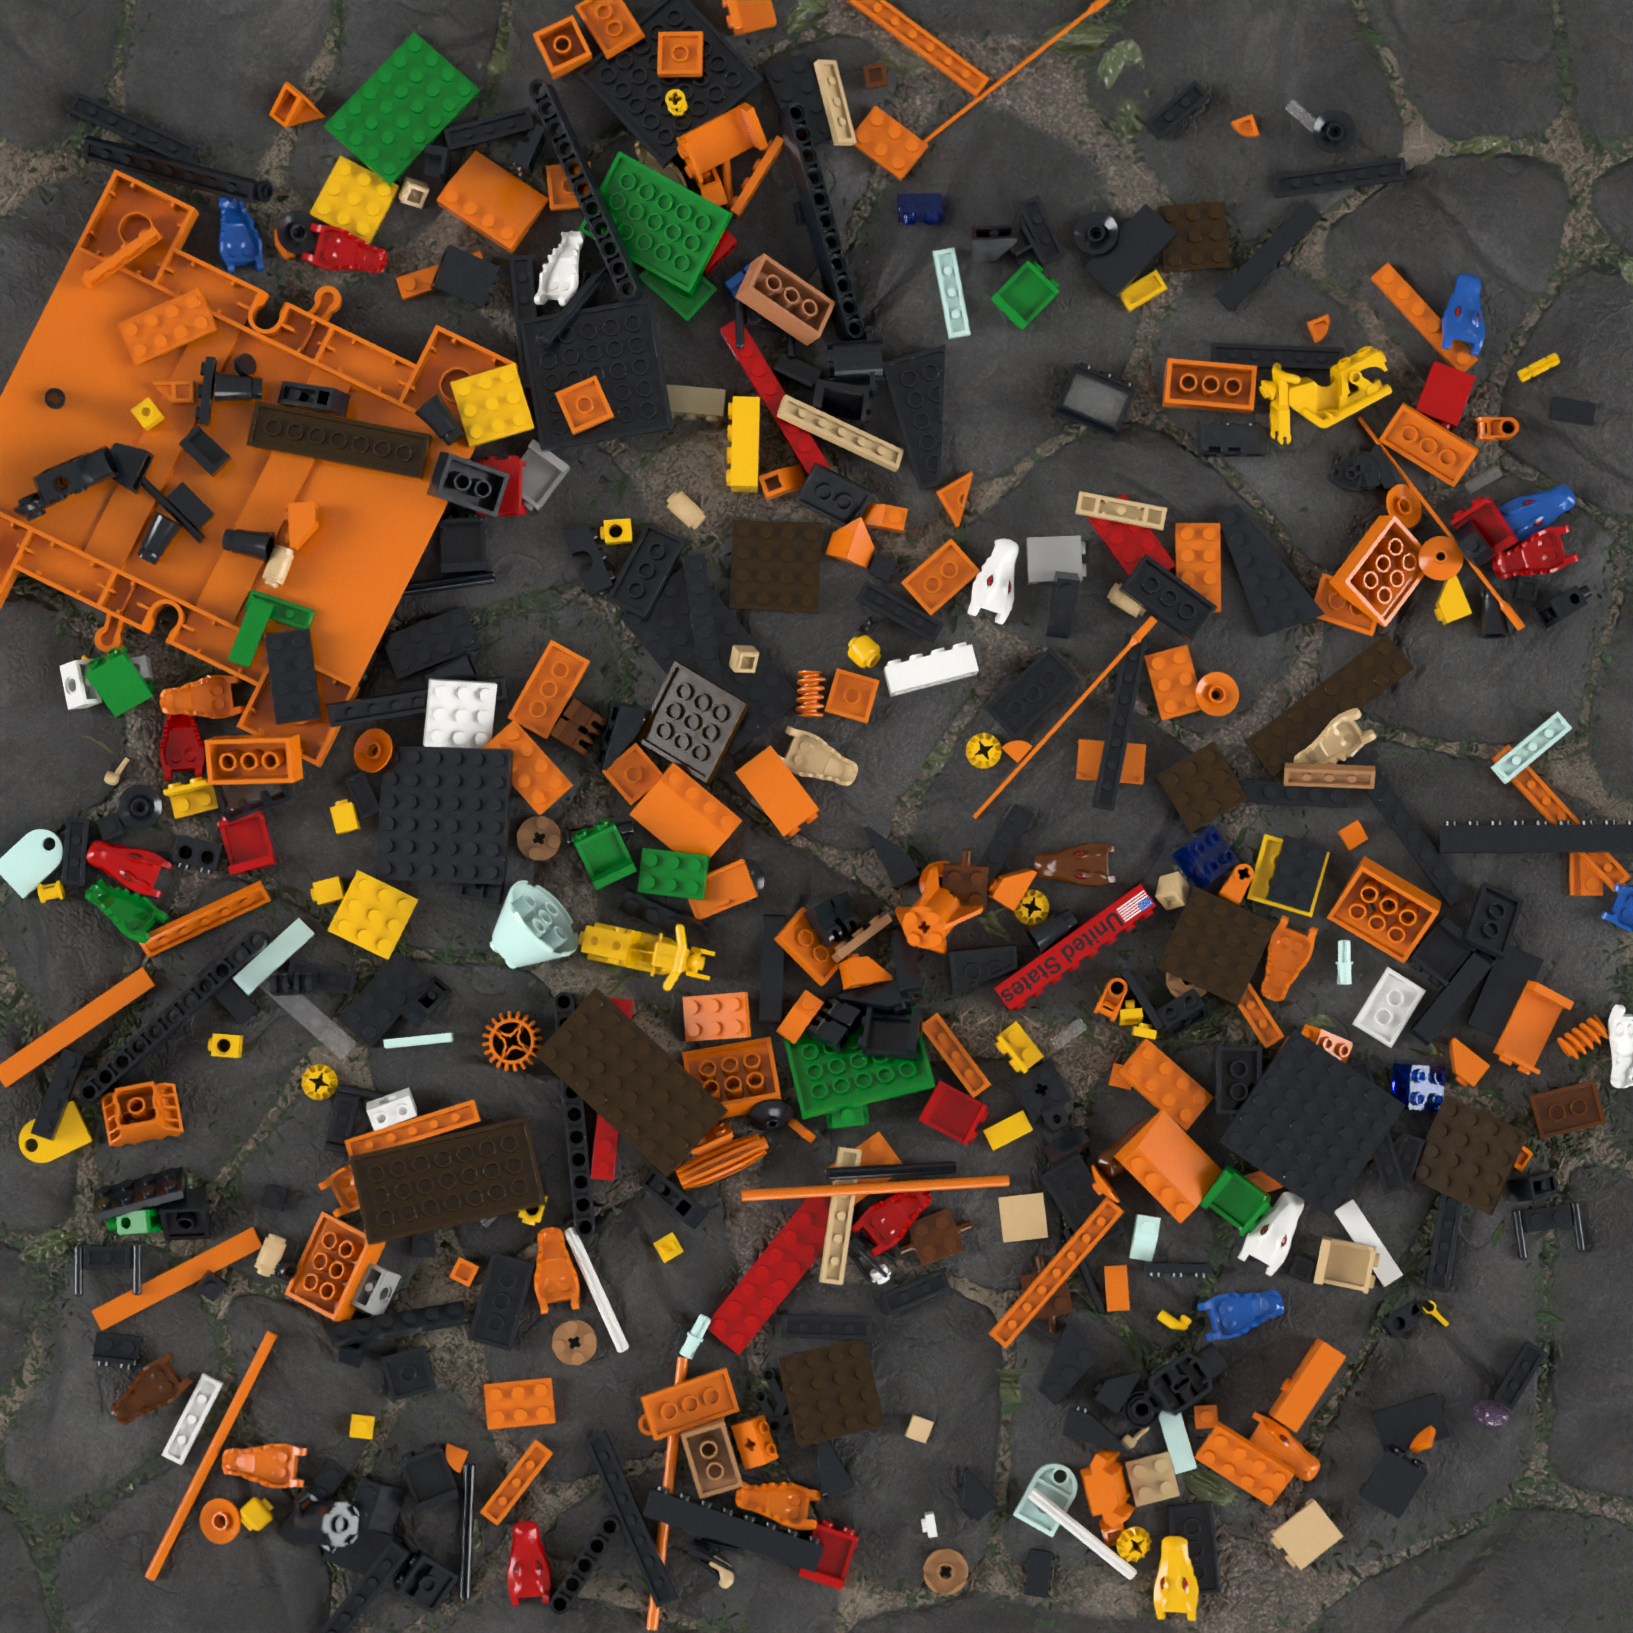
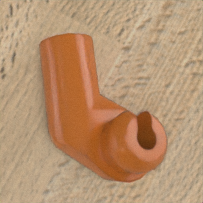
(284, 253)

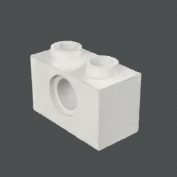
(77, 688)
(391, 1109)

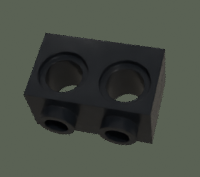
(199, 848)

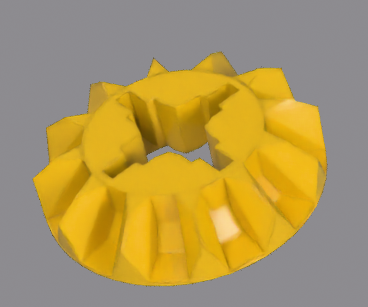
(981, 761)
(1036, 916)
(329, 1078)
(1124, 1544)

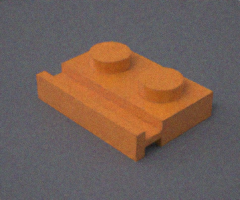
(1582, 878)

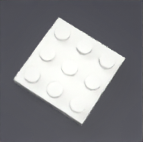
(459, 713)

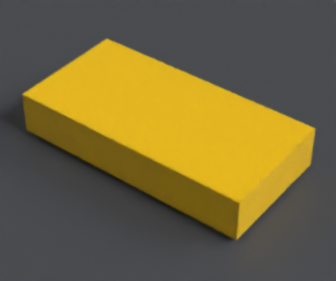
(1143, 290)
(1007, 1130)

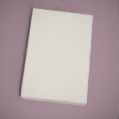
(1389, 1007)

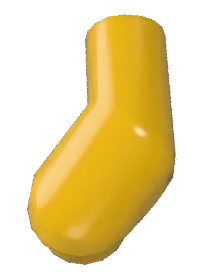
(1173, 1323)

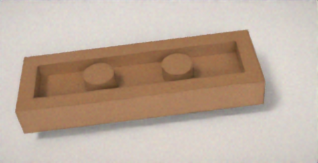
(860, 937)

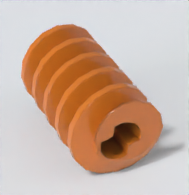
(809, 694)
(1583, 1037)

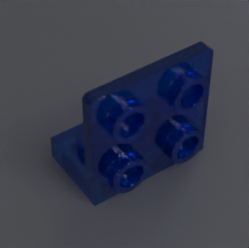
(919, 208)
(1205, 857)
(1418, 1086)

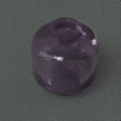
(1490, 1414)

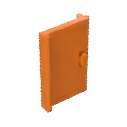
(1090, 756)
(723, 884)

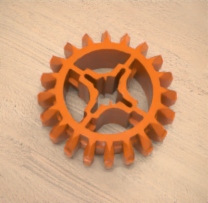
(528, 1050)

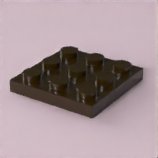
(1200, 237)
(1202, 786)

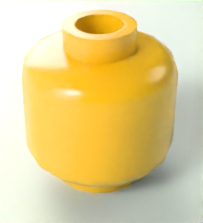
(864, 651)
(256, 1514)

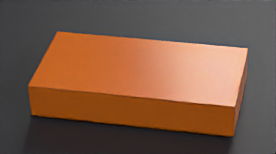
(1116, 1288)

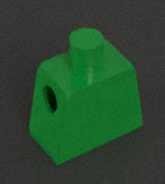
(848, 1117)
(136, 1222)

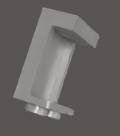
(540, 475)
(1054, 554)

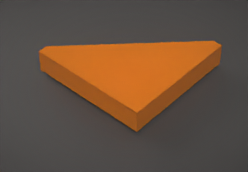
(954, 497)

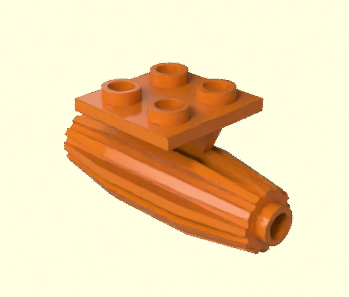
(720, 1156)

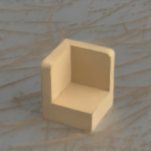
(1172, 890)

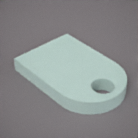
(30, 862)
(1058, 1492)

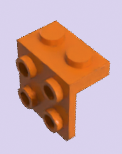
(749, 15)
(1331, 1043)

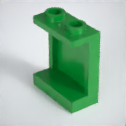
(1025, 294)
(118, 681)
(604, 853)
(1237, 1199)

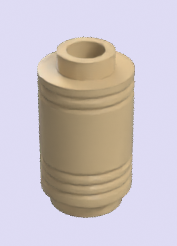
(685, 510)
(278, 566)
(1124, 602)
(270, 1254)

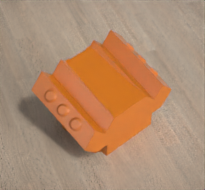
(141, 1113)
(1107, 1488)

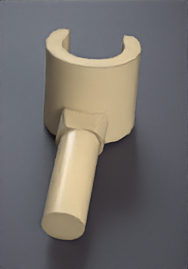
(113, 778)
(1131, 1442)

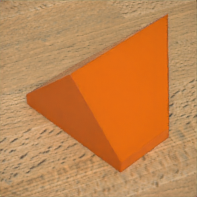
(293, 107)
(851, 544)

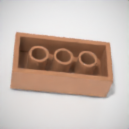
(785, 299)

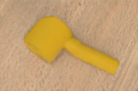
(1435, 1313)

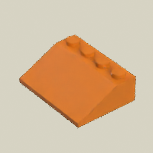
(492, 201)
(1381, 570)
(685, 814)
(1391, 927)
(736, 1073)
(1169, 1165)
(333, 1267)

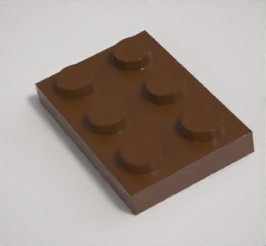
(1567, 1109)

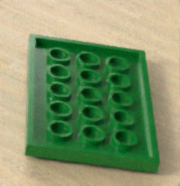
(402, 109)
(661, 221)
(843, 1081)

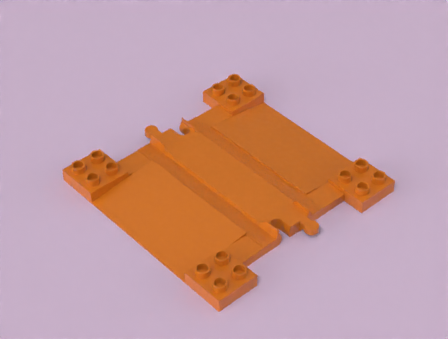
(89, 542)

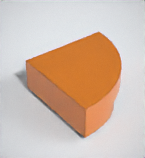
(1246, 126)
(1319, 327)
(1016, 749)
(800, 1129)
(1423, 1440)
(456, 1456)

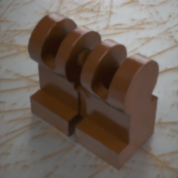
(577, 716)

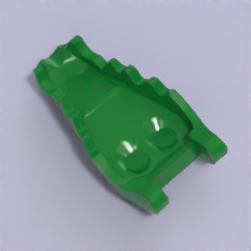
(127, 911)

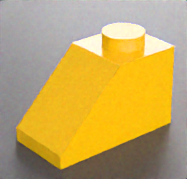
(1451, 602)

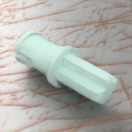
(1344, 963)
(695, 1336)

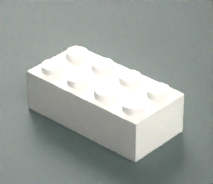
(930, 670)

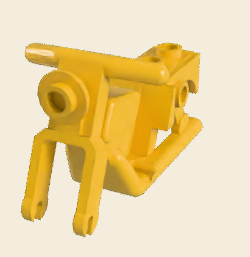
(1323, 404)
(644, 951)

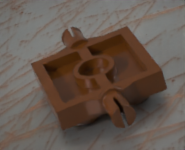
(966, 881)
(935, 1237)
(1057, 1304)

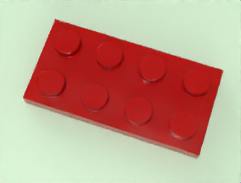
(1130, 543)

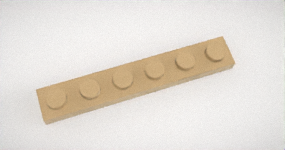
(840, 433)
(839, 1223)

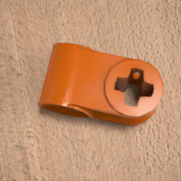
(1491, 428)
(1234, 888)
(1111, 1000)

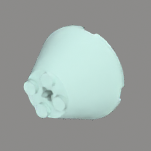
(532, 927)

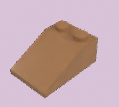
(711, 1458)

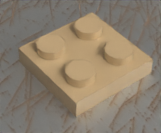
(1152, 1478)

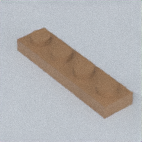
(1329, 775)

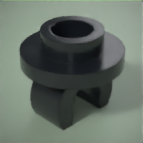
(263, 191)

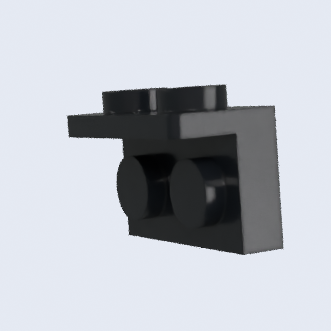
(1182, 1013)
(117, 1349)

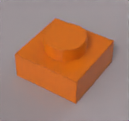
(1116, 1080)
(464, 1271)
(1205, 1416)

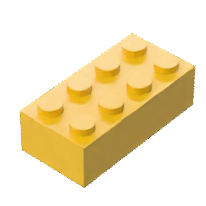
(745, 444)

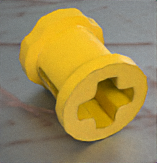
(671, 99)
(50, 891)

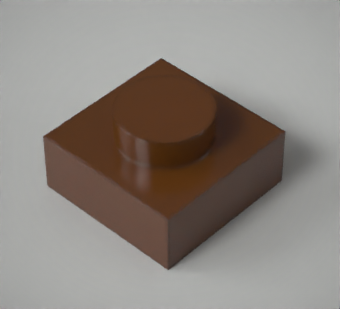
(875, 76)

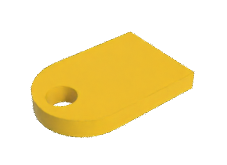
(69, 1137)

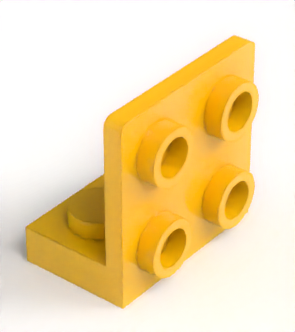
(192, 797)
(1018, 1047)

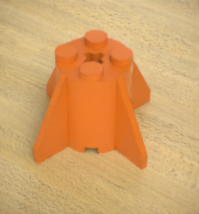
(933, 916)

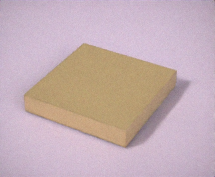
(1023, 1217)

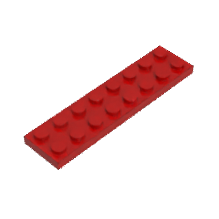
(772, 1275)

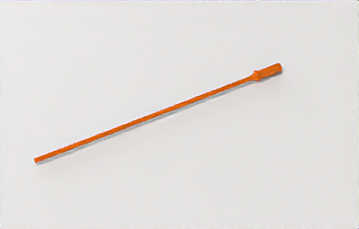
(1098, 4)
(1505, 607)
(1136, 638)

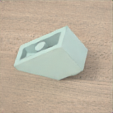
(1144, 1237)

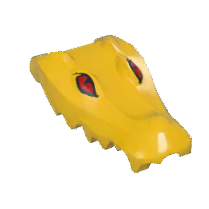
(1175, 1583)

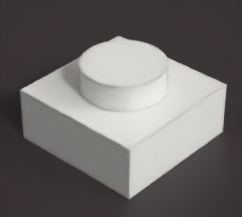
(929, 1525)

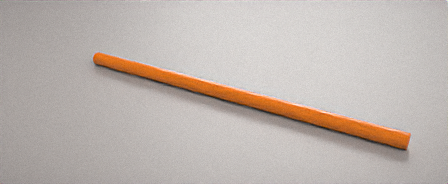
(875, 1188)
(211, 1454)
(668, 1481)

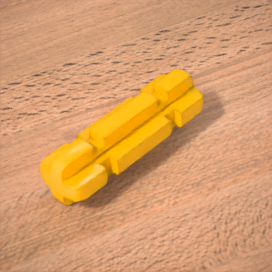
(1538, 367)

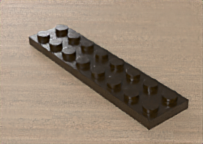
(339, 440)
(1346, 689)

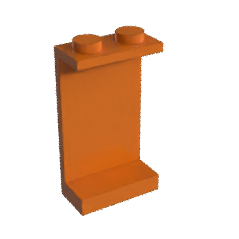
(720, 140)
(778, 792)
(1530, 1026)

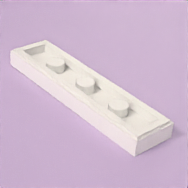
(1363, 1233)
(192, 1418)

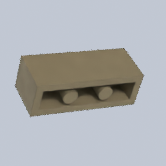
(697, 402)

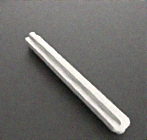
(596, 1289)
(1082, 1533)

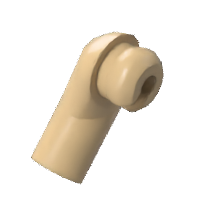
(726, 1576)

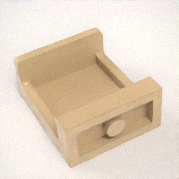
(1346, 1264)
(1306, 1535)

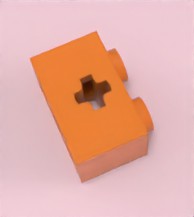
(754, 1442)

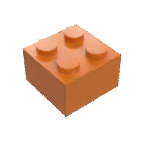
(563, 47)

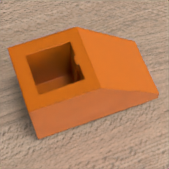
(781, 481)
(303, 522)

